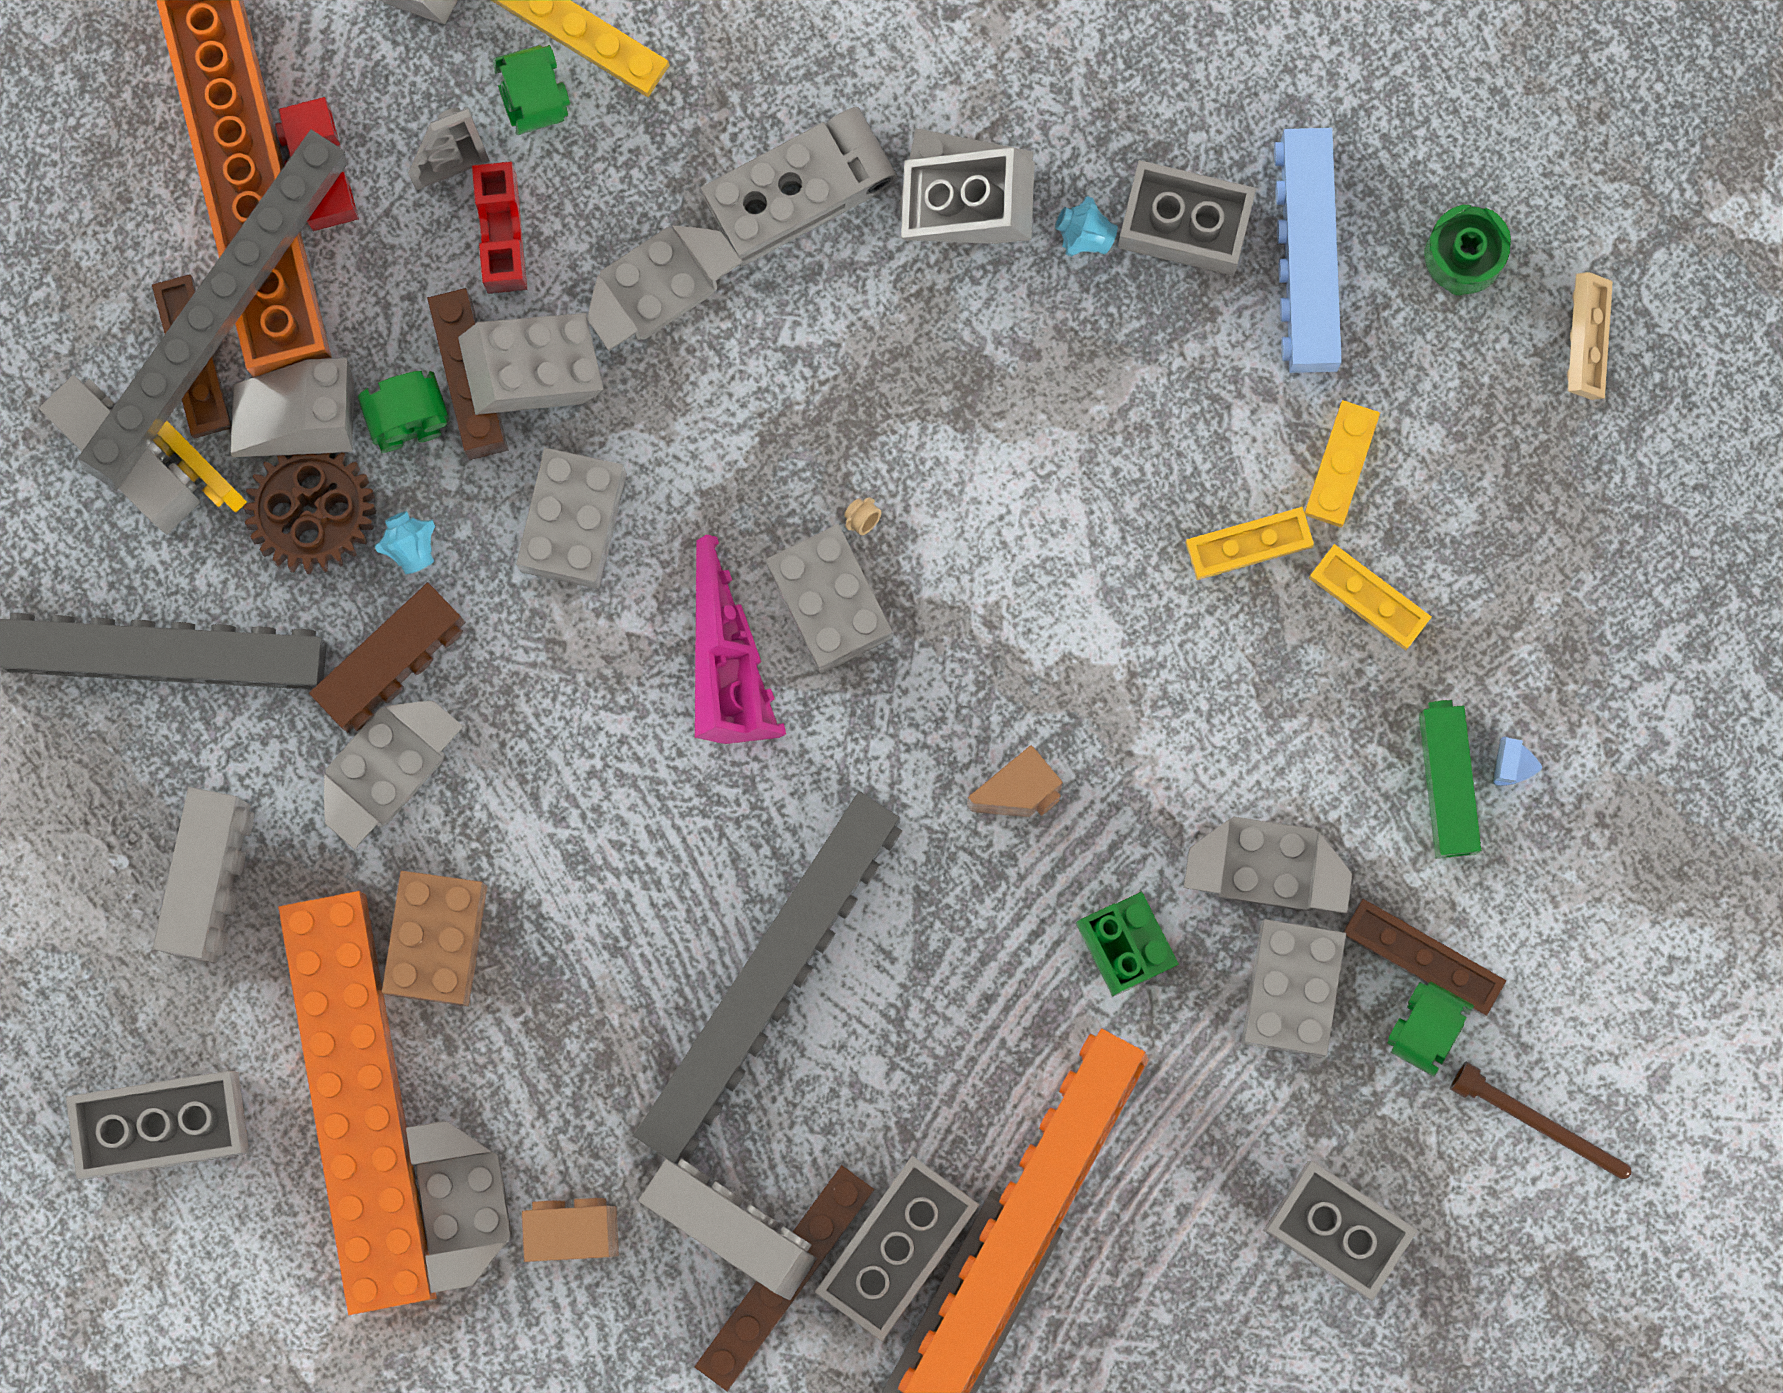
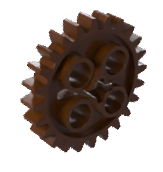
(335, 533)

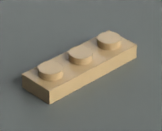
(1590, 336)

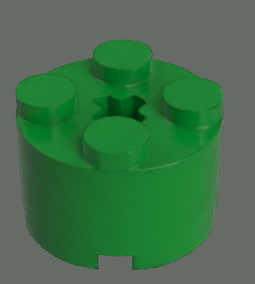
(530, 89)
(1461, 271)
(404, 410)
(1430, 1027)

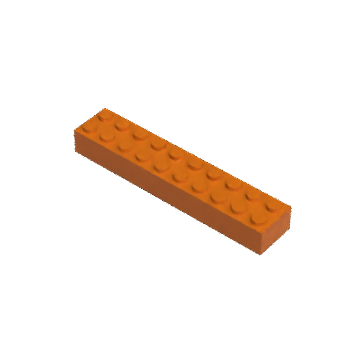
(236, 165)
(356, 1102)
(1029, 1217)

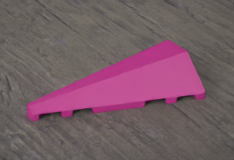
(728, 686)

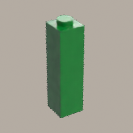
(1449, 780)

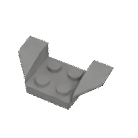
(658, 282)
(385, 767)
(1269, 866)
(460, 1203)

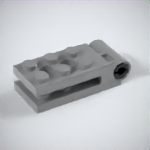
(831, 163)

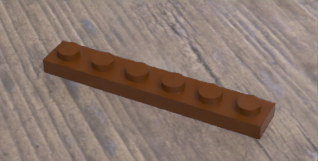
(762, 1307)

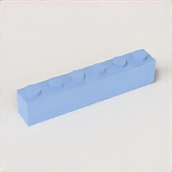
(1310, 250)

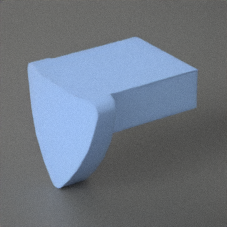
(1514, 763)

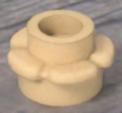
(862, 515)

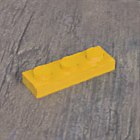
(1342, 463)
(195, 466)
(1249, 543)
(1370, 597)

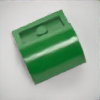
(1126, 943)

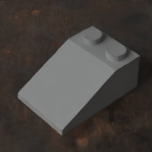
(969, 197)
(295, 410)

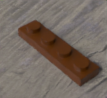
(205, 399)
(1423, 956)

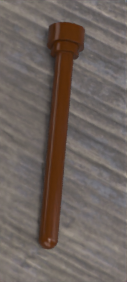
(1471, 1083)

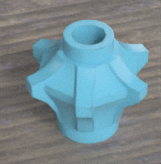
(1085, 229)
(407, 542)

